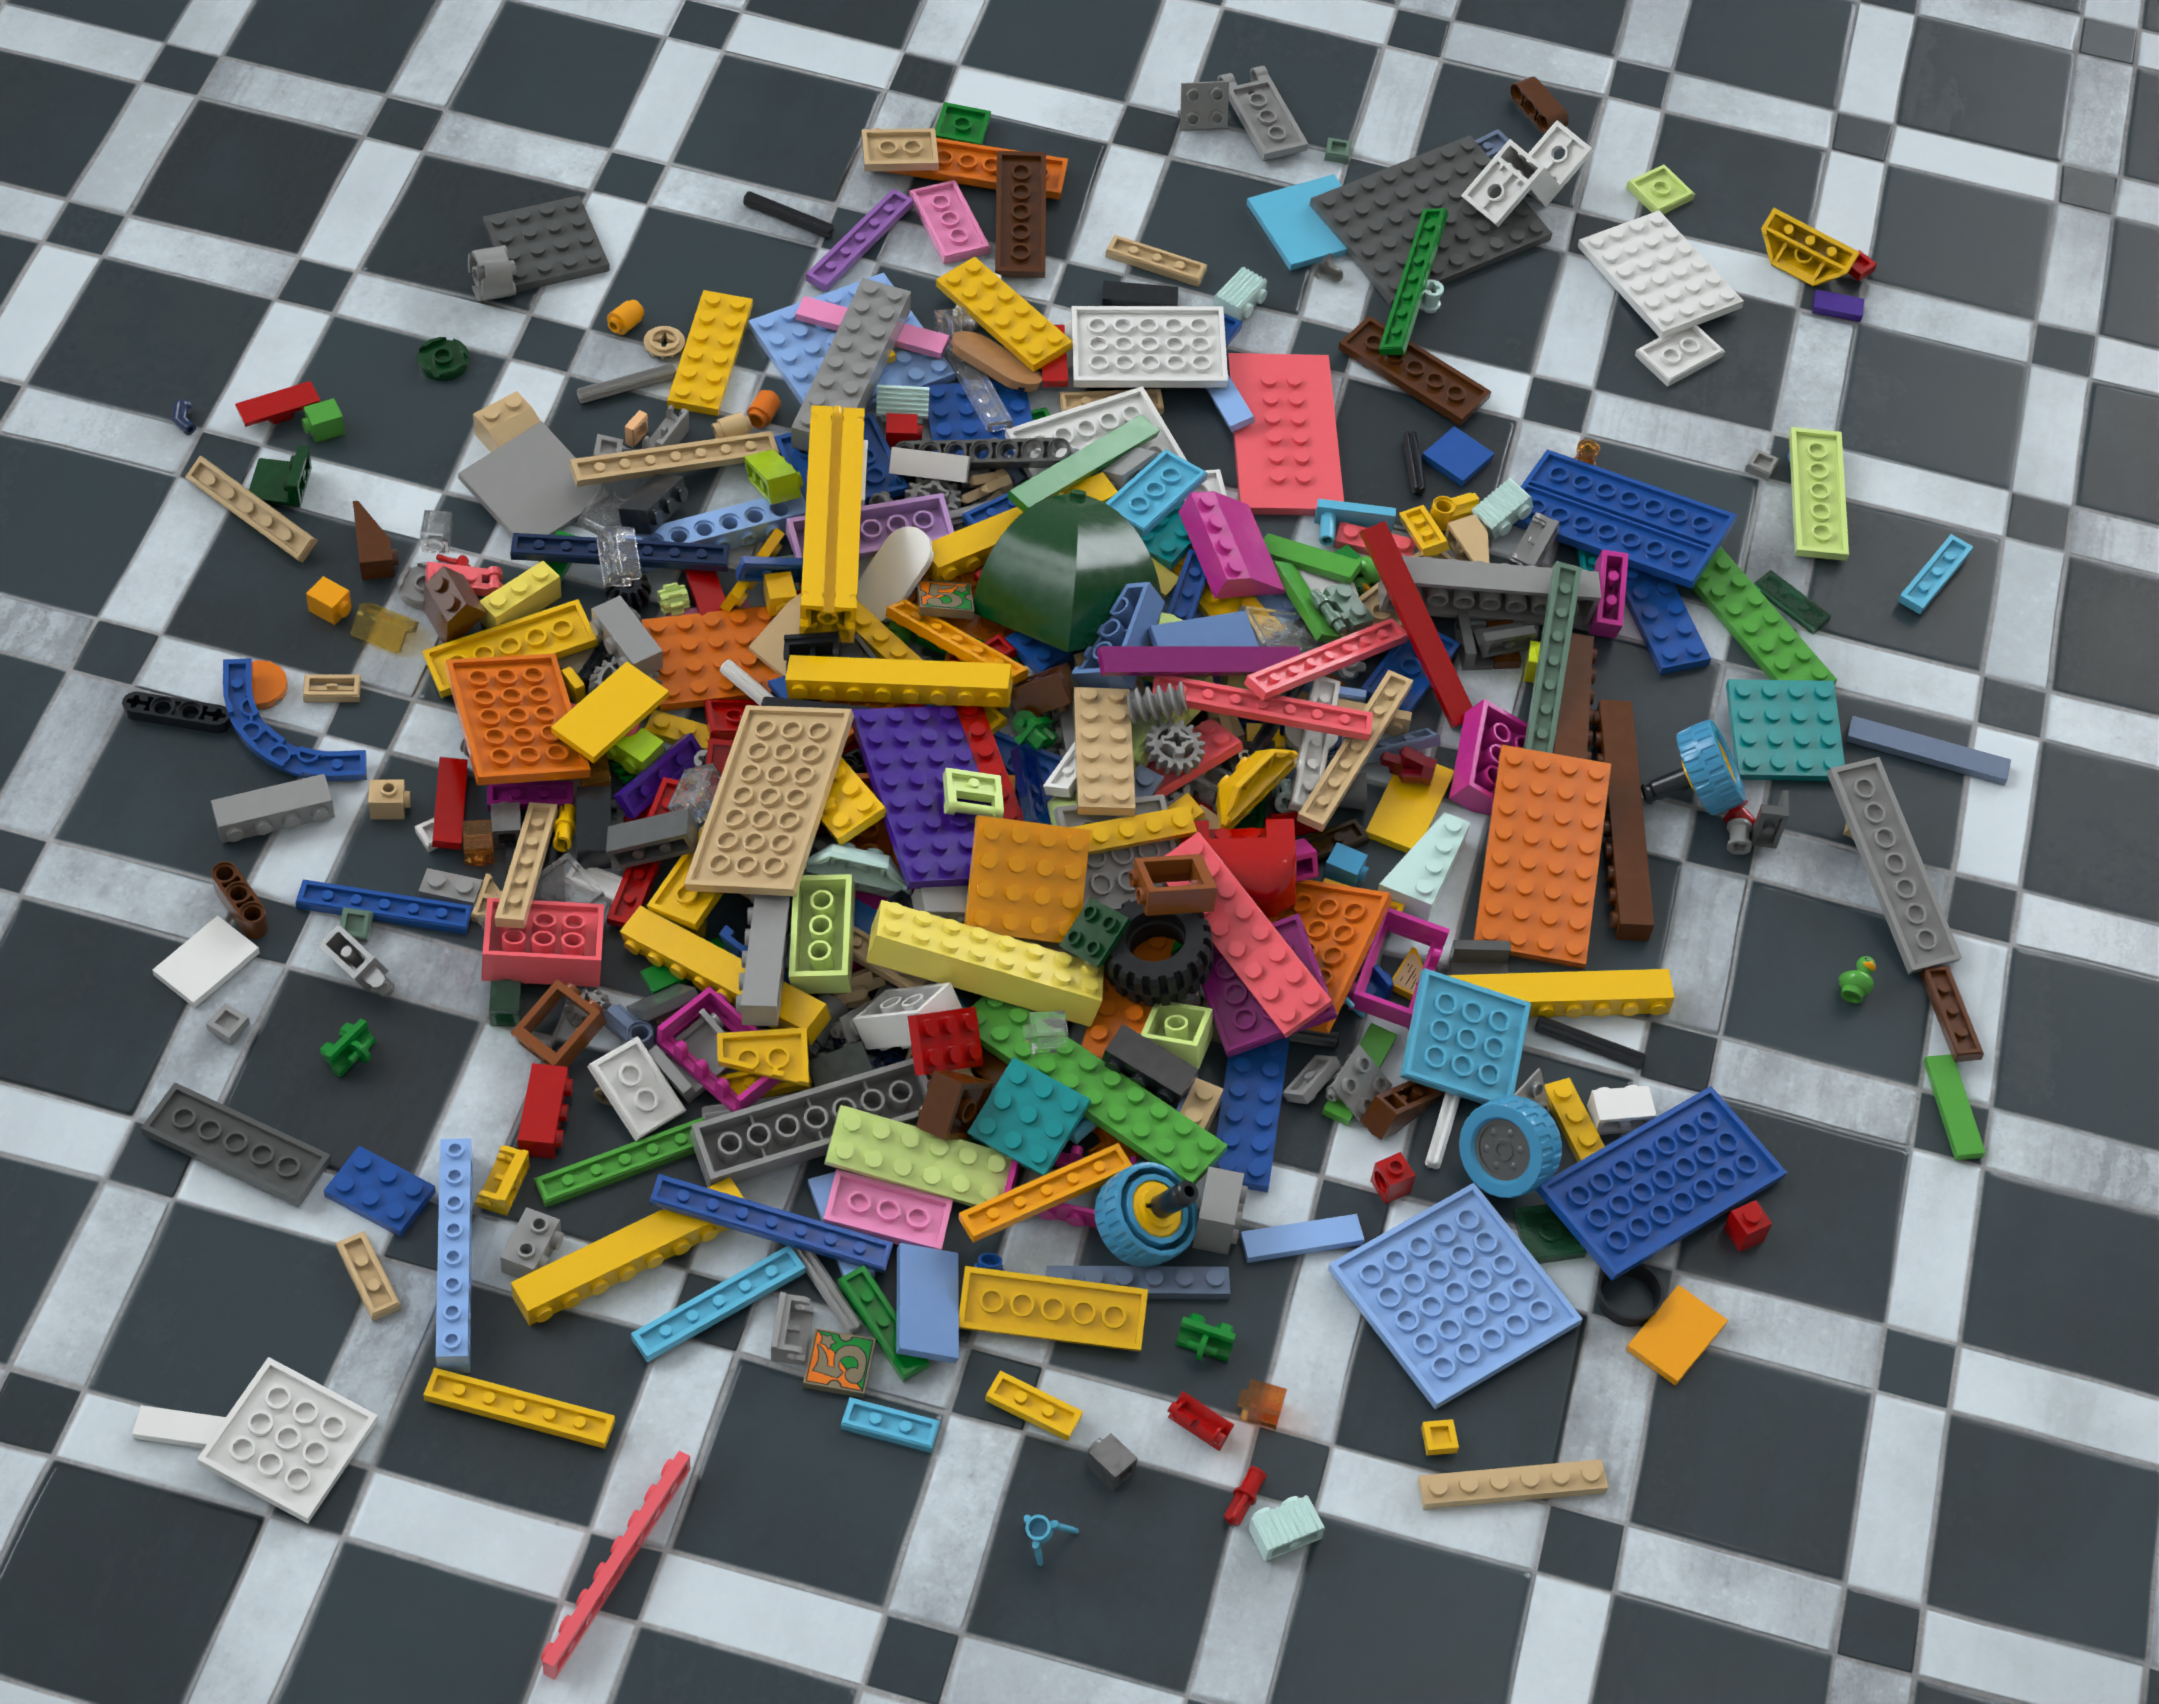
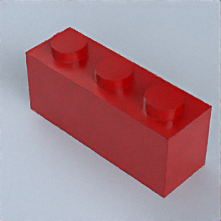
(545, 1110)

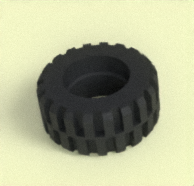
(1164, 979)

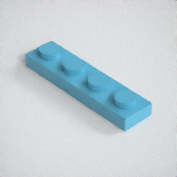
(1935, 574)

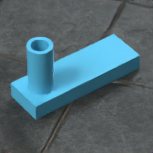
(1331, 512)

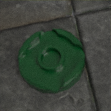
(443, 359)

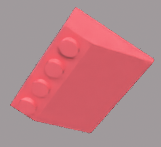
(557, 943)

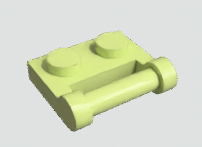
(974, 787)

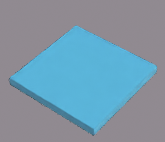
(1294, 226)
(1464, 1038)

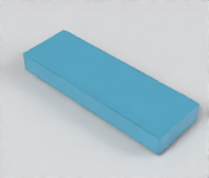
(890, 1425)

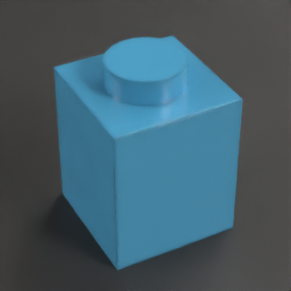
(1346, 865)

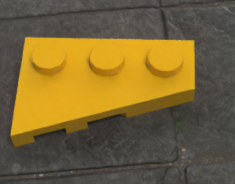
(768, 1053)

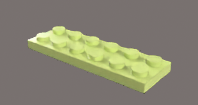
(1818, 494)
(915, 1158)

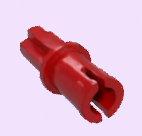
(1245, 1496)

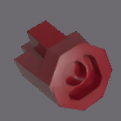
(1410, 765)

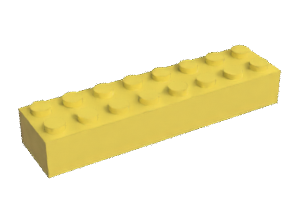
(984, 963)

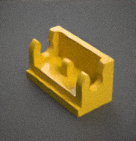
(504, 1180)

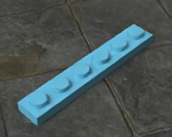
(718, 1303)

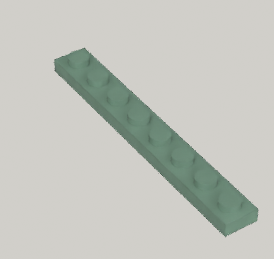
(1552, 657)

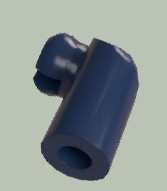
(179, 416)

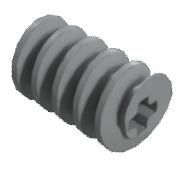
(1157, 703)

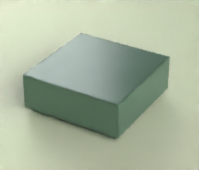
(1338, 150)
(357, 923)

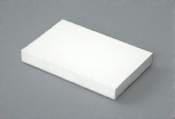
(1679, 354)
(206, 961)
(636, 1088)

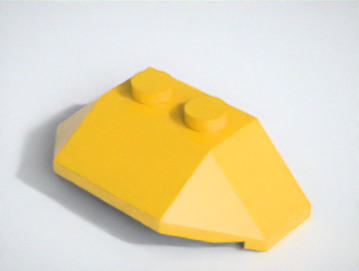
(1804, 250)
(1251, 783)

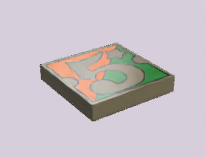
(945, 599)
(839, 1363)

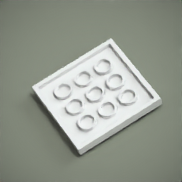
(287, 1440)

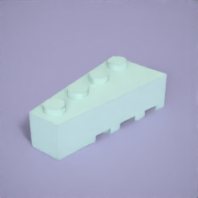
(1426, 867)

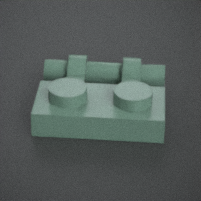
(1342, 608)

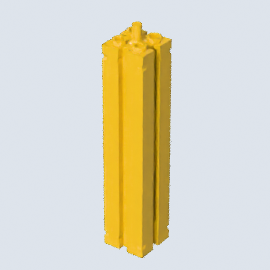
(832, 521)

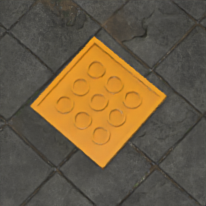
(1026, 878)

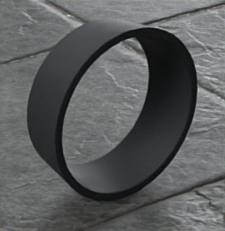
(1646, 1276)

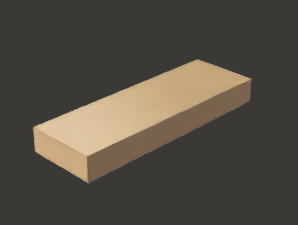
(368, 1276)

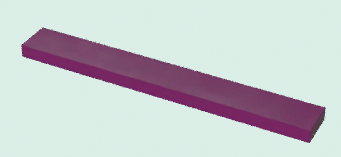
(1189, 660)

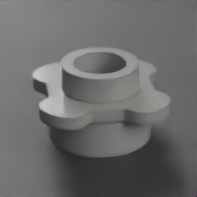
(1352, 671)

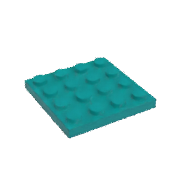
(1784, 729)

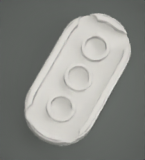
(895, 570)

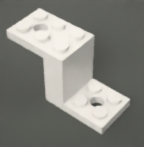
(1527, 173)

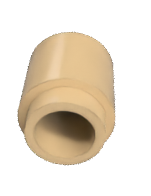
(731, 426)

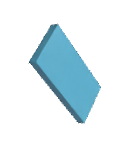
(1157, 491)

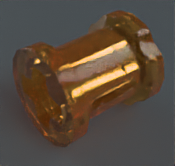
(1587, 451)

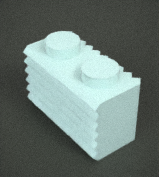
(1241, 294)
(902, 400)
(1503, 508)
(1285, 1527)

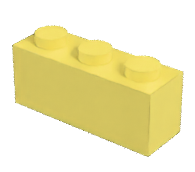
(522, 596)

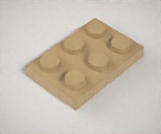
(899, 149)

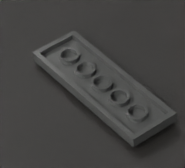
(236, 1144)

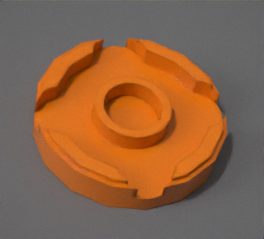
(268, 684)

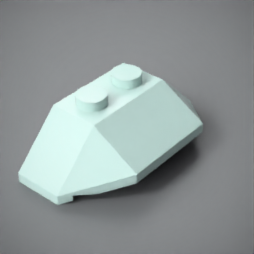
(870, 868)

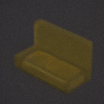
(382, 627)

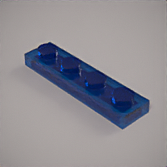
(1030, 786)

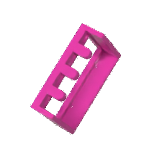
(1410, 928)
(699, 1069)
(1066, 1212)

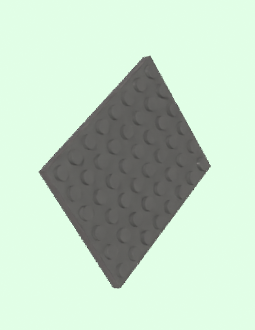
(1382, 212)

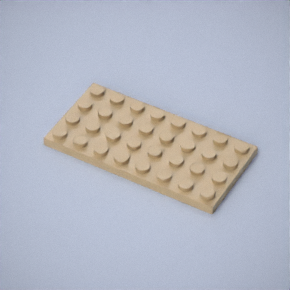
(769, 800)

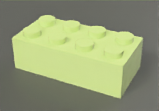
(822, 934)

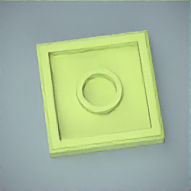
(1660, 190)

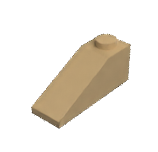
(1468, 539)

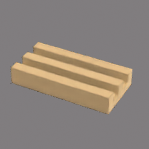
(331, 691)

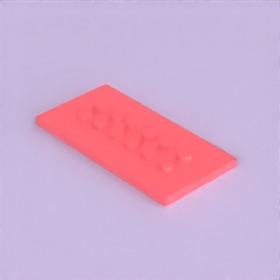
(1292, 446)

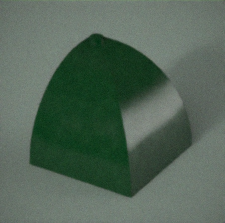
(1062, 570)

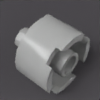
(492, 273)

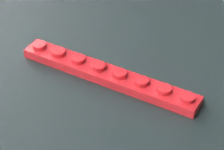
(1326, 659)
(1275, 710)
(609, 1573)

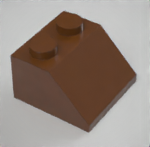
(451, 604)
(1044, 691)
(952, 1104)

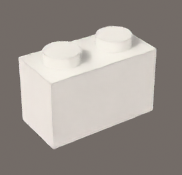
(1620, 1108)

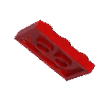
(945, 1040)

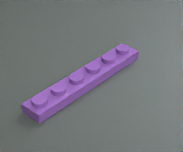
(859, 240)

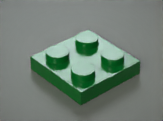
(962, 123)

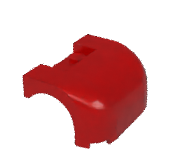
(1259, 860)

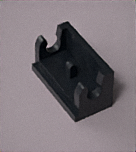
(813, 644)

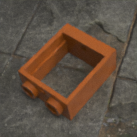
(1191, 898)
(576, 1042)

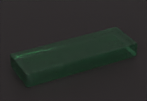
(1792, 602)

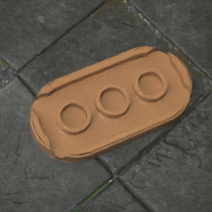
(994, 361)

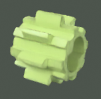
(673, 599)

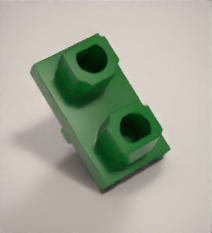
(1034, 730)
(351, 1047)
(1206, 1338)

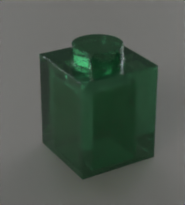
(505, 1003)

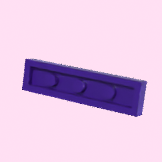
(671, 764)

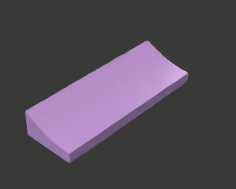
(881, 519)

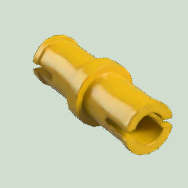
(565, 827)

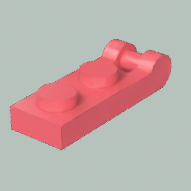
(473, 575)

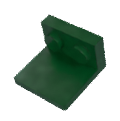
(283, 481)
(1095, 933)

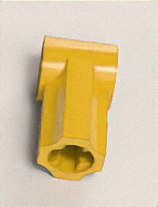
(1451, 509)

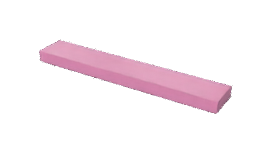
(911, 337)

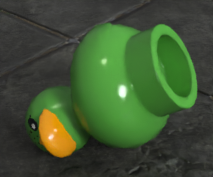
(1370, 575)
(1858, 983)

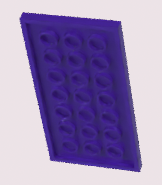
(906, 763)

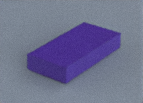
(1838, 305)

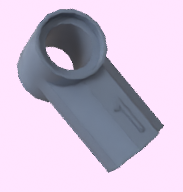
(627, 1026)

